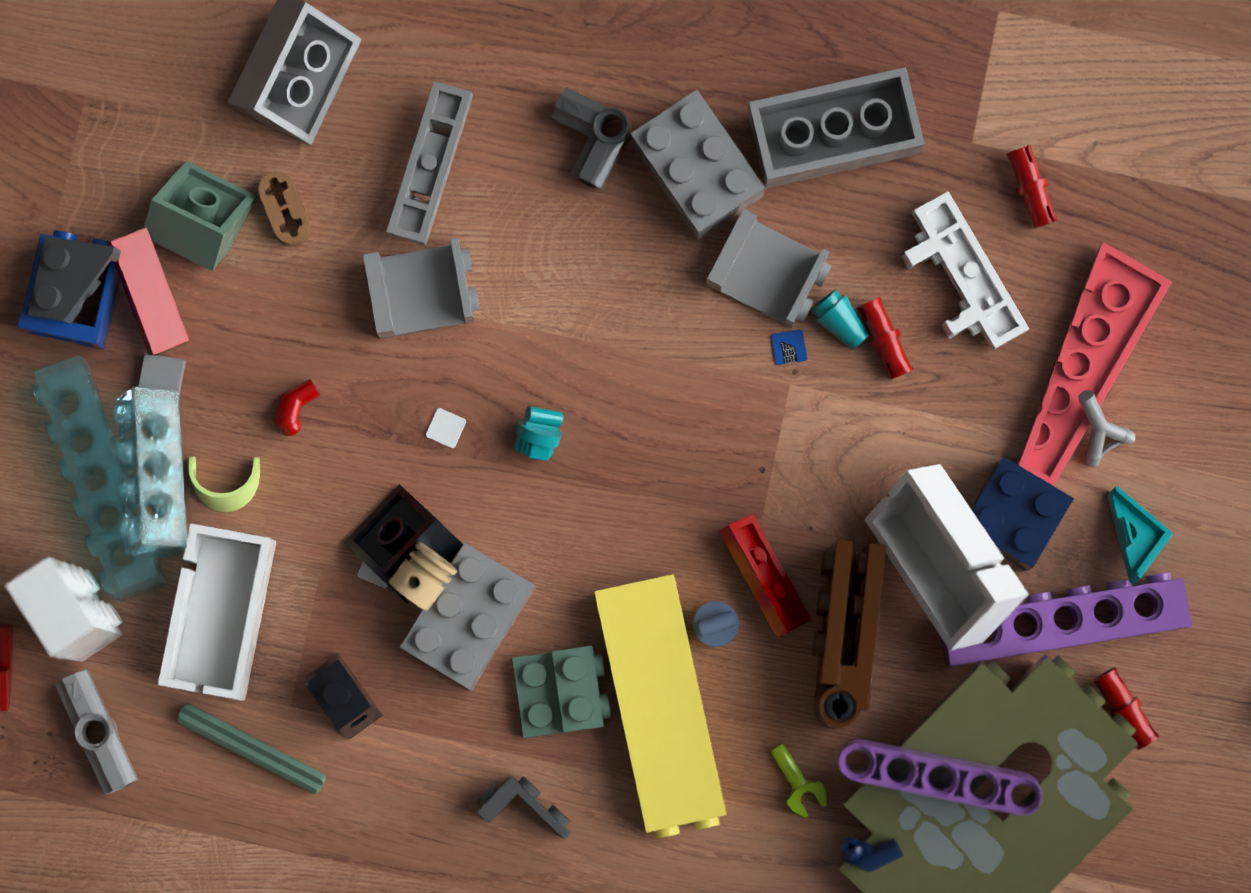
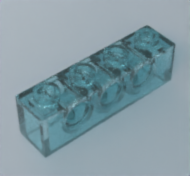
(162, 454)

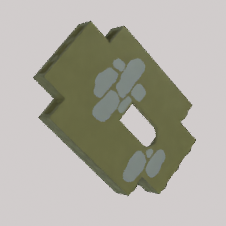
(968, 846)

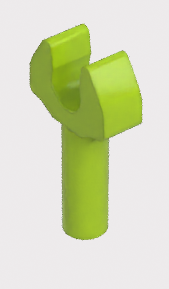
(797, 781)

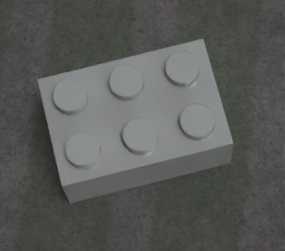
(697, 164)
(469, 617)

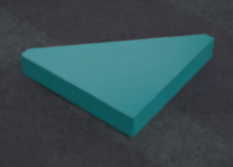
(1138, 533)

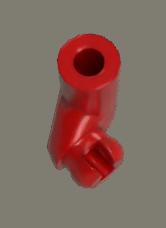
(289, 407)

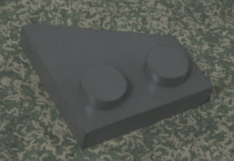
(67, 276)

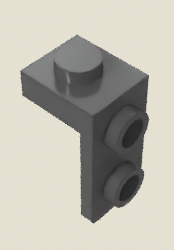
(497, 798)

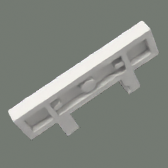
(985, 300)

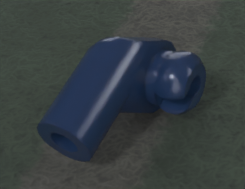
(868, 857)

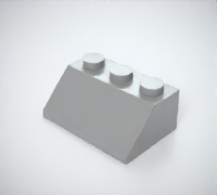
(295, 70)

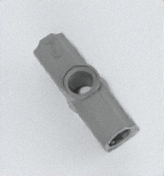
(84, 707)

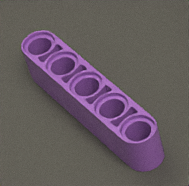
(956, 790)

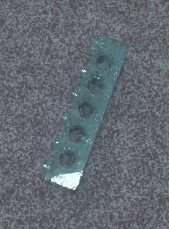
(52, 386)

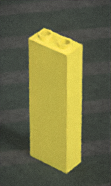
(660, 705)

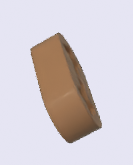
(292, 205)

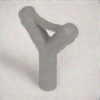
(1100, 429)

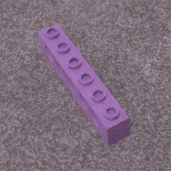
(1168, 613)

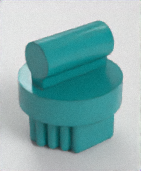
(538, 433)

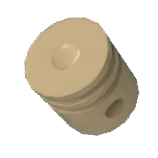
(429, 569)

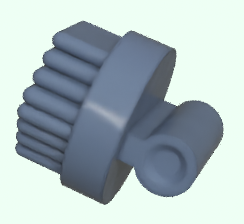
(715, 624)

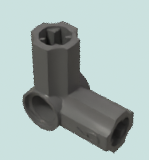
(589, 119)

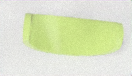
(226, 501)

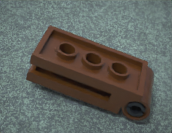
(841, 682)

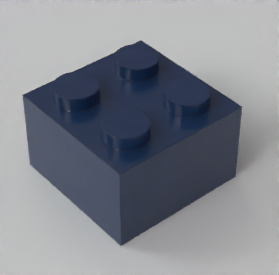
(1019, 512)

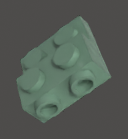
(560, 691)

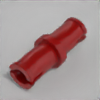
(1032, 186)
(885, 338)
(1126, 705)

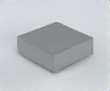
(162, 373)

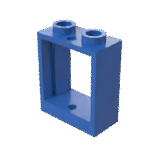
(73, 332)

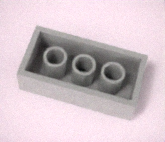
(835, 127)

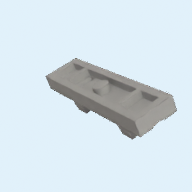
(430, 163)

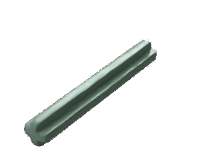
(251, 748)

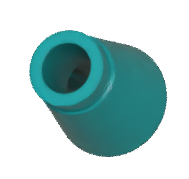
(840, 319)

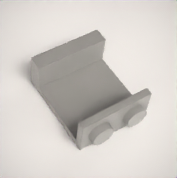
(768, 271)
(421, 290)

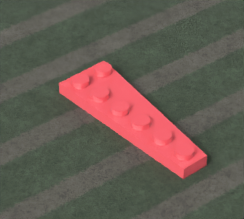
(1100, 338)

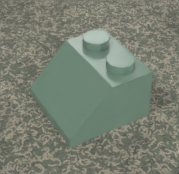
(198, 215)

